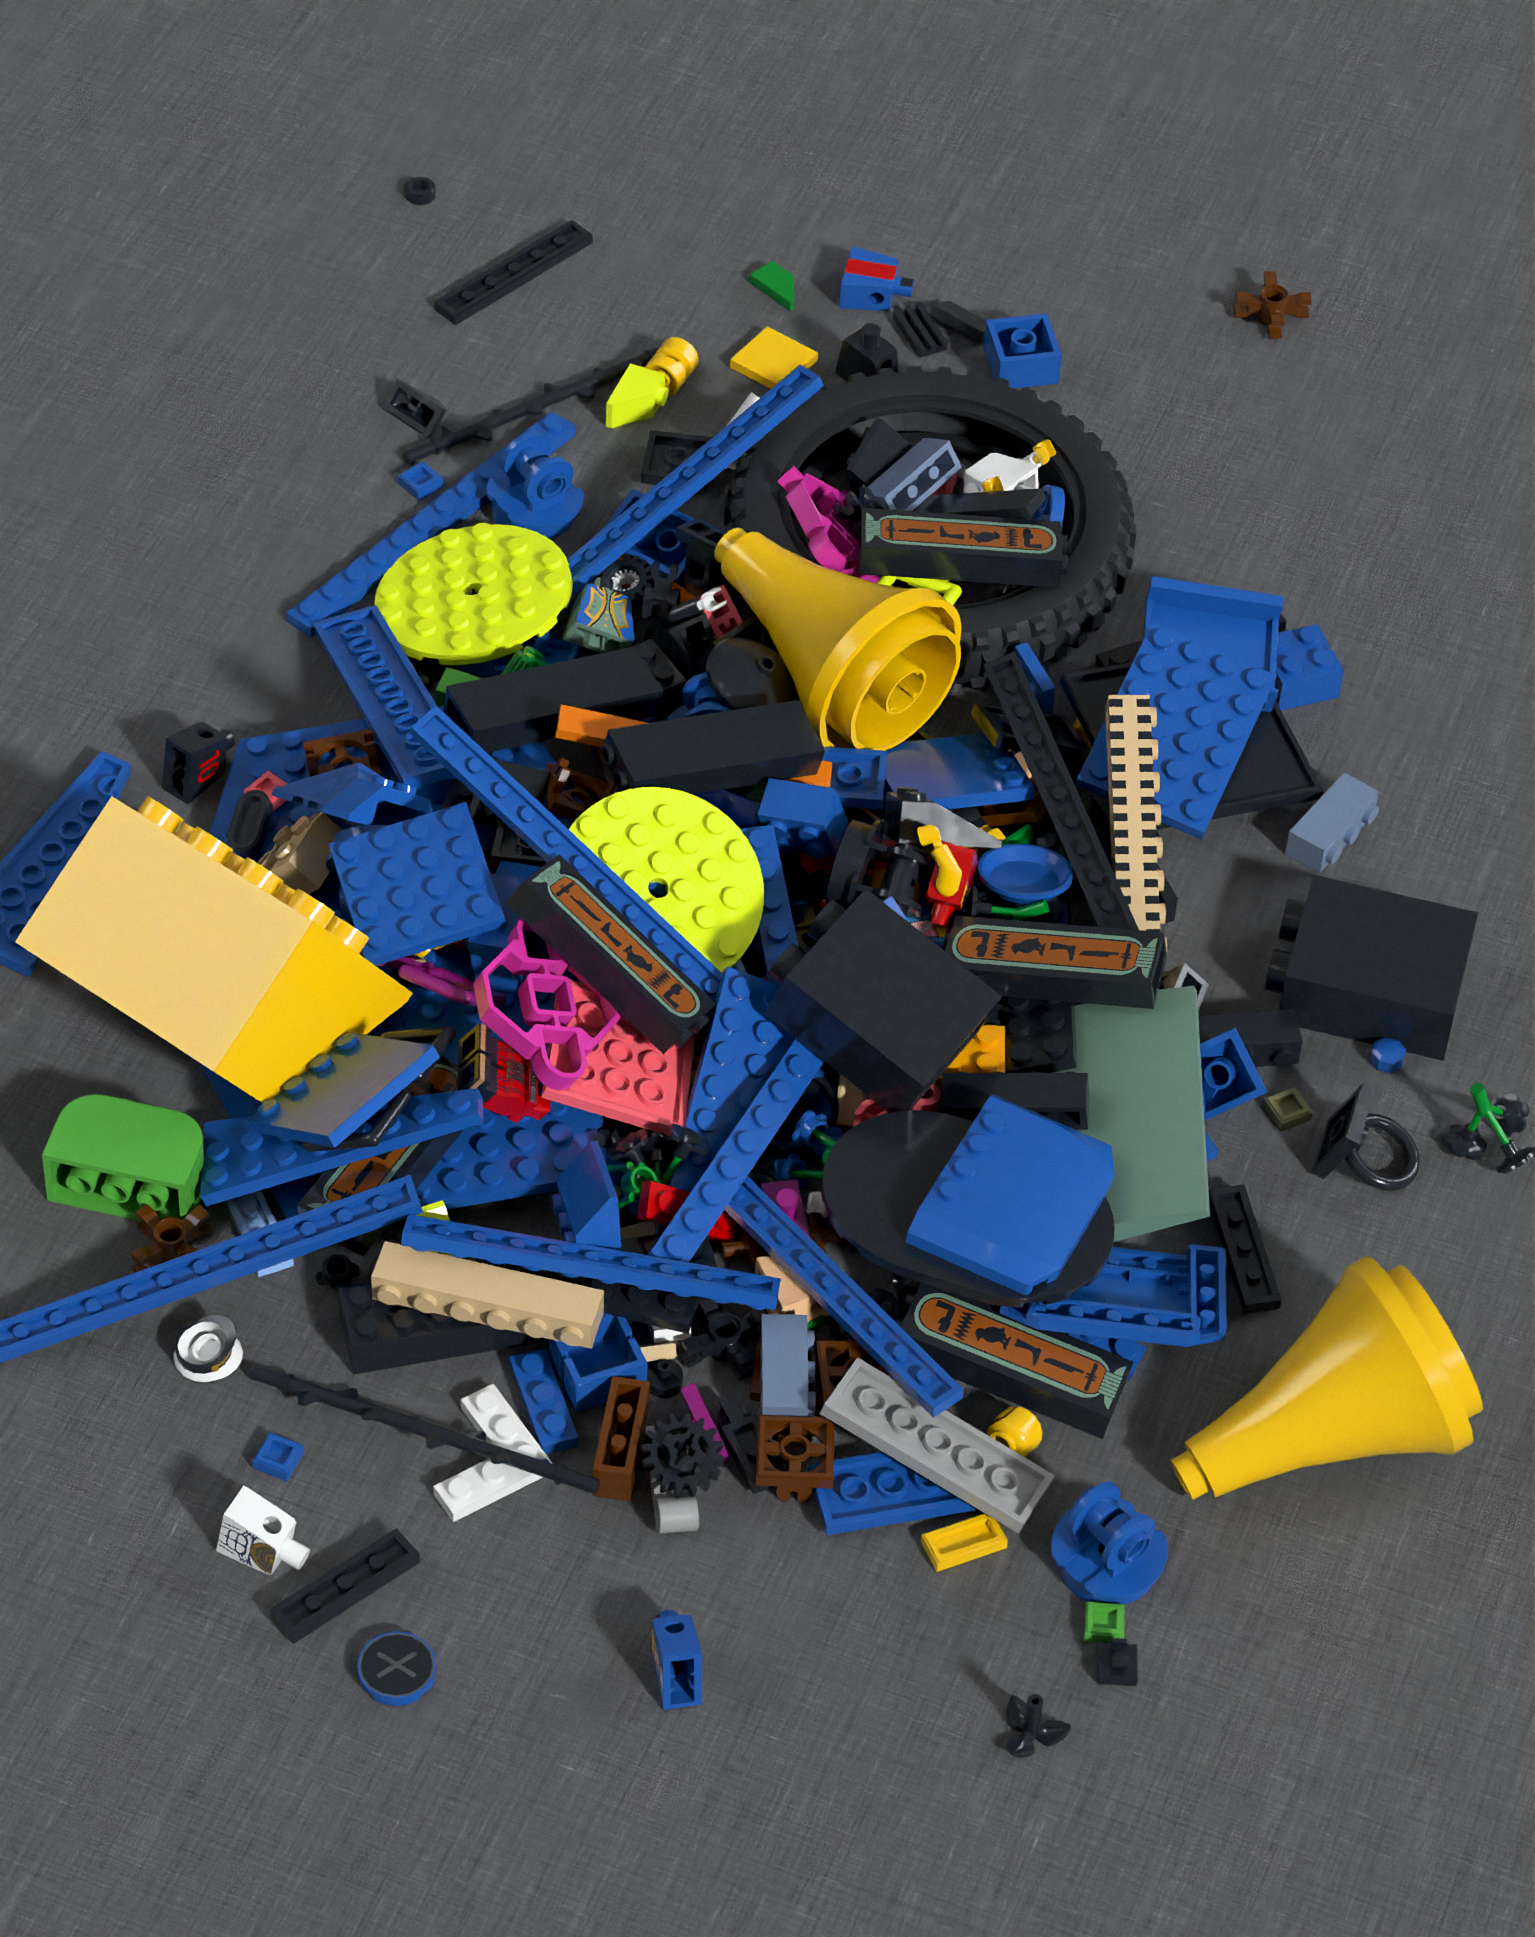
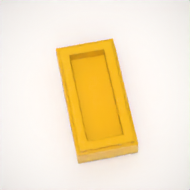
(963, 1541)

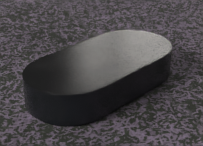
(250, 823)

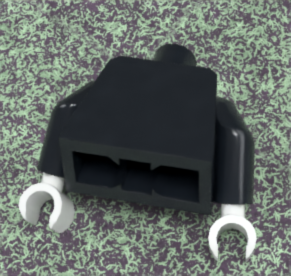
(689, 632)

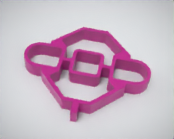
(829, 535)
(546, 1025)

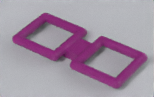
(439, 980)

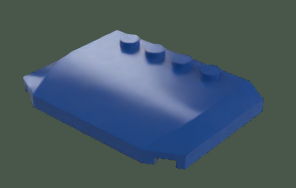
(1014, 1197)
(1143, 1299)

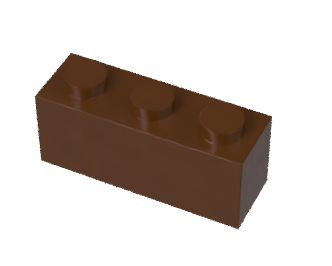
(621, 1438)

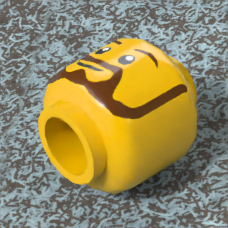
(1017, 1430)

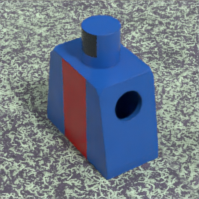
(872, 281)

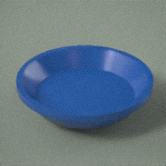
(1025, 873)

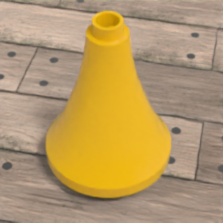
(859, 651)
(1358, 1383)

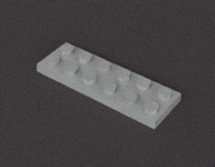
(937, 1447)

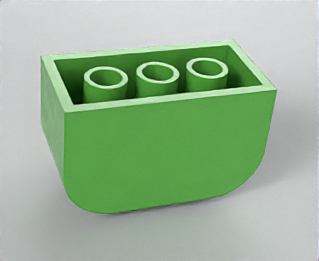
(124, 1155)

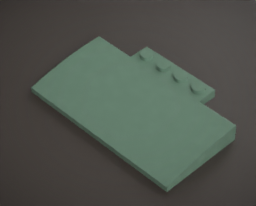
(1147, 1107)

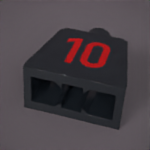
(194, 760)

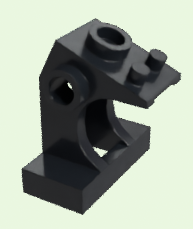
(701, 567)

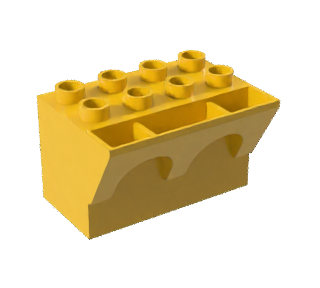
(208, 949)

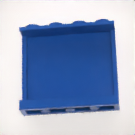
(1219, 617)

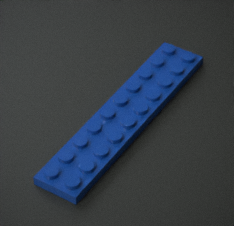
(383, 689)

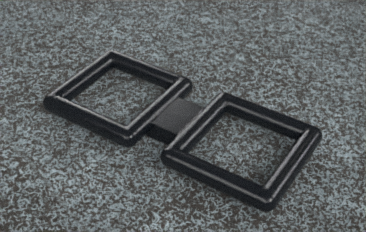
(441, 1040)

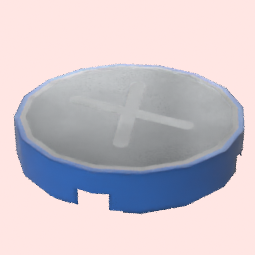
(396, 1668)

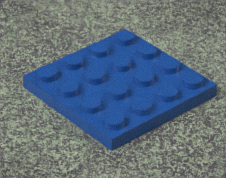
(417, 884)

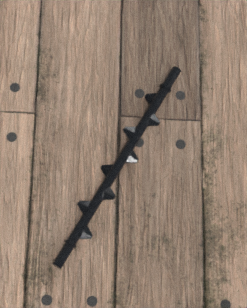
(552, 395)
(434, 1434)

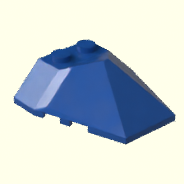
(356, 796)

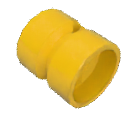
(676, 360)

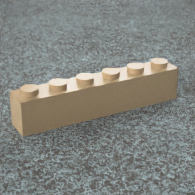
(488, 1295)

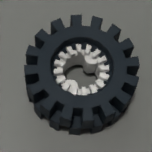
(633, 573)

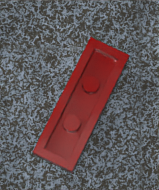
(661, 1202)

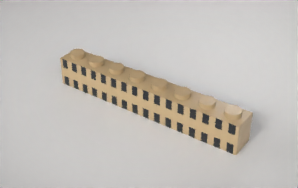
(1133, 806)

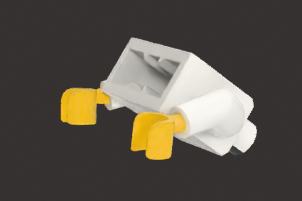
(1005, 473)

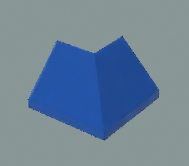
(1227, 1074)

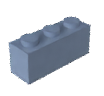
(916, 475)
(1332, 823)
(786, 1366)

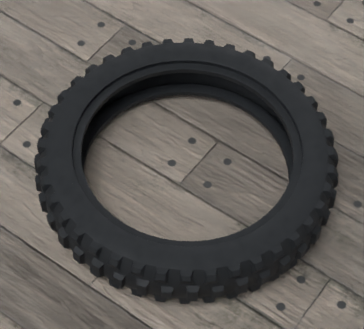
(977, 421)

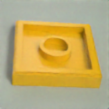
(772, 357)

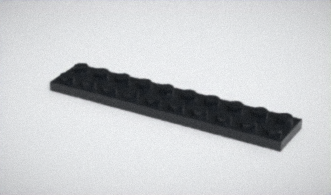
(1037, 1031)

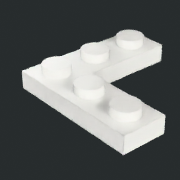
(489, 1481)

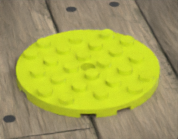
(519, 583)
(691, 849)

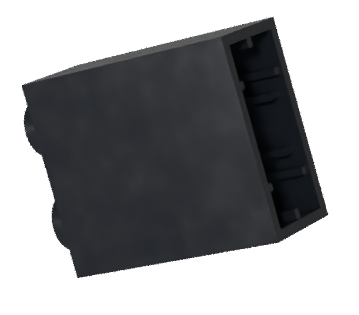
(1373, 965)
(878, 1001)

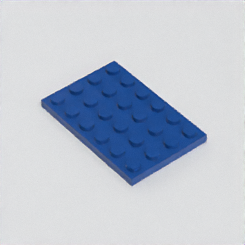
(1203, 723)

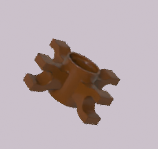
(1272, 304)
(169, 1235)

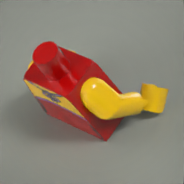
(950, 877)

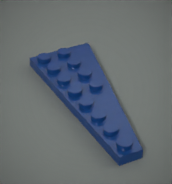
(46, 849)
(733, 1066)
(246, 1161)

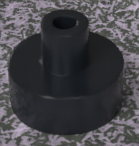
(665, 1378)

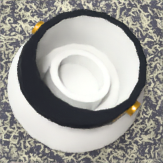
(208, 1349)

